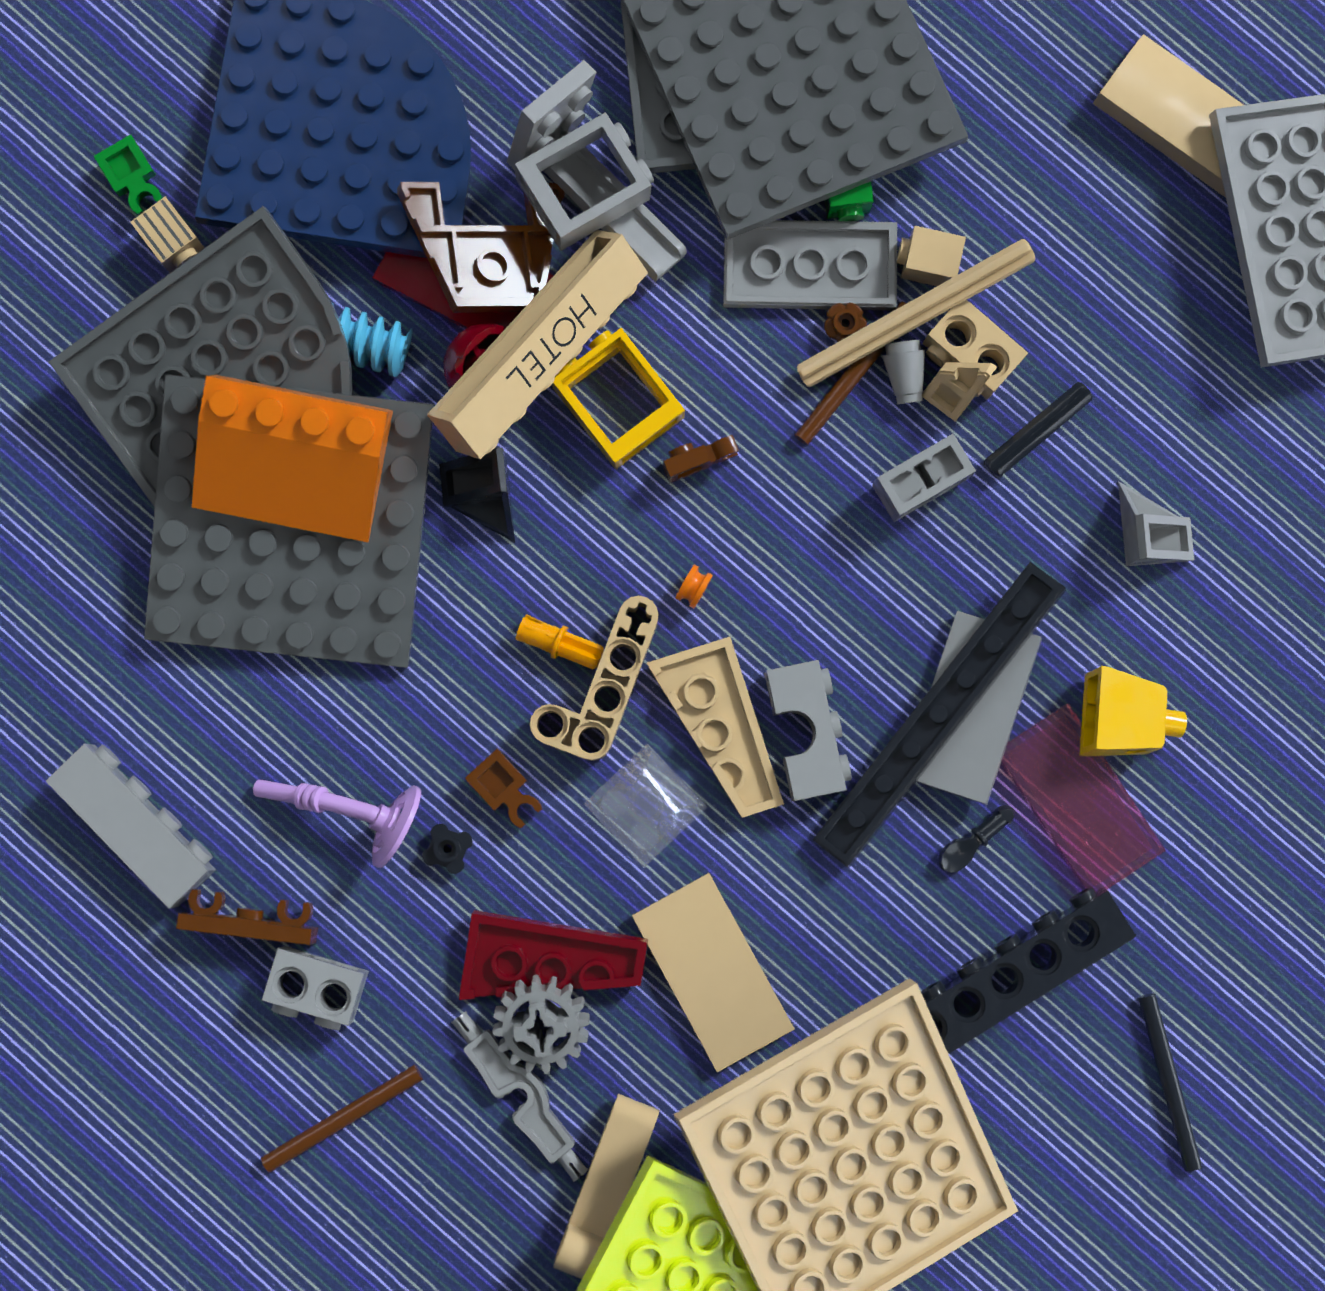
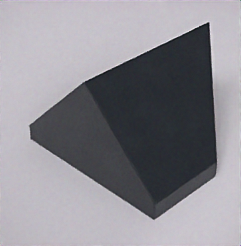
(480, 490)

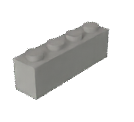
(131, 824)

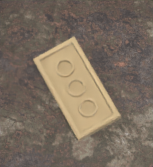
(713, 972)

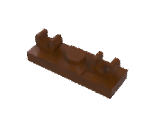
(248, 921)

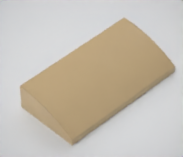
(1167, 107)

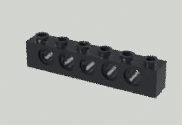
(1106, 933)

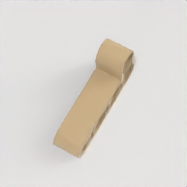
(605, 676)
(606, 1183)

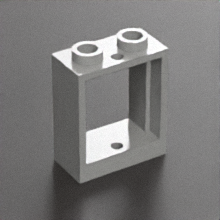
(566, 230)

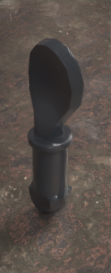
(960, 852)

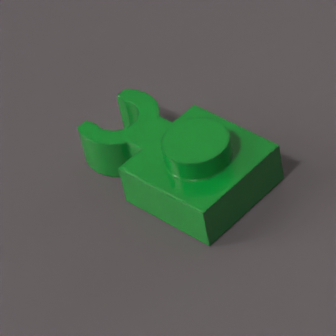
(128, 172)

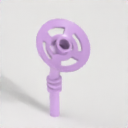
(387, 821)

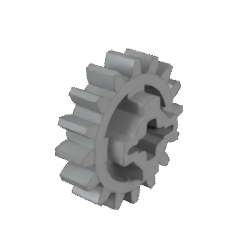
(524, 1028)

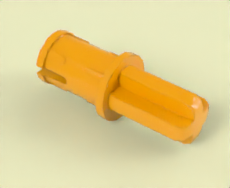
(559, 642)

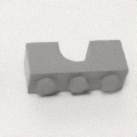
(803, 691)

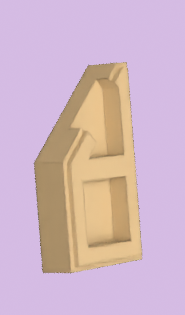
(957, 386)

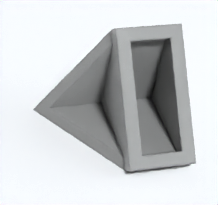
(1152, 531)

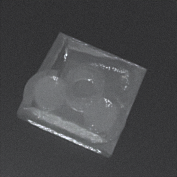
(645, 805)

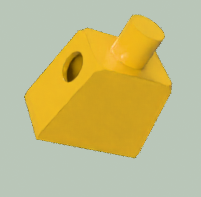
(1125, 715)

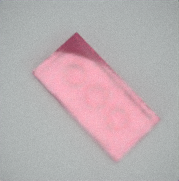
(1079, 802)

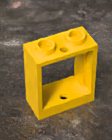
(644, 433)

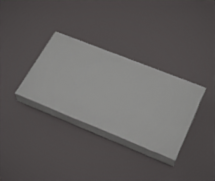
(812, 265)
(975, 751)

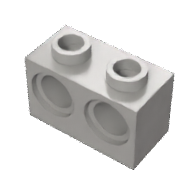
(923, 477)
(317, 976)

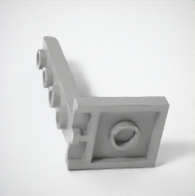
(583, 175)

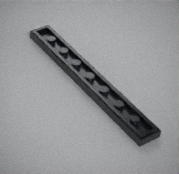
(939, 714)

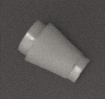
(905, 370)

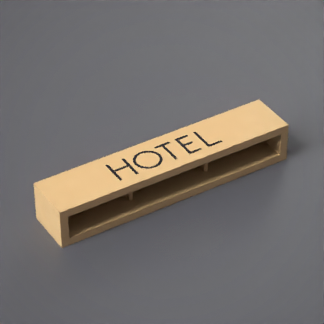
(538, 344)

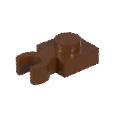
(689, 460)
(500, 783)

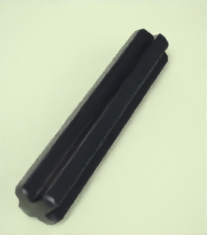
(1038, 429)

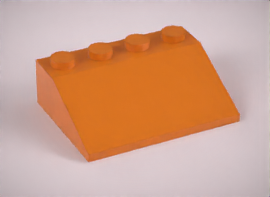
(289, 457)

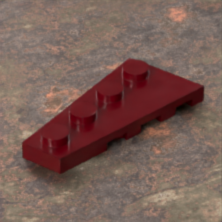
(516, 948)

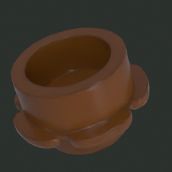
(839, 312)

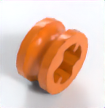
(694, 586)

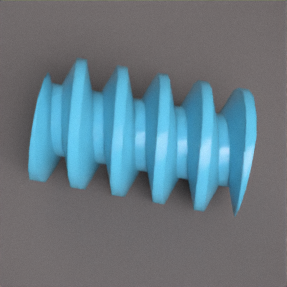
(375, 343)

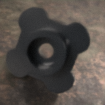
(458, 841)

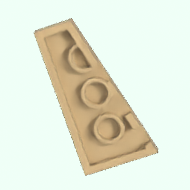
(718, 714)

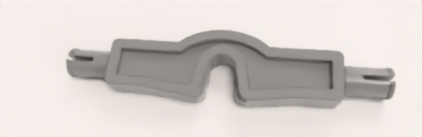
(534, 1115)

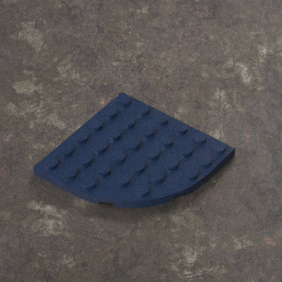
(326, 119)

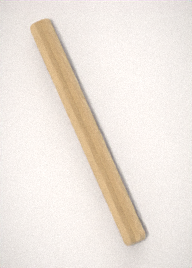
(916, 312)

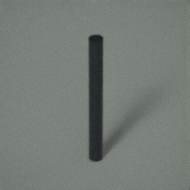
(1170, 1082)

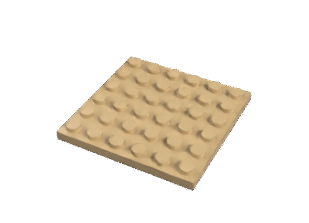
(849, 1154)

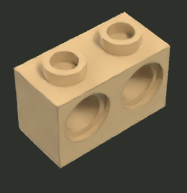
(982, 340)

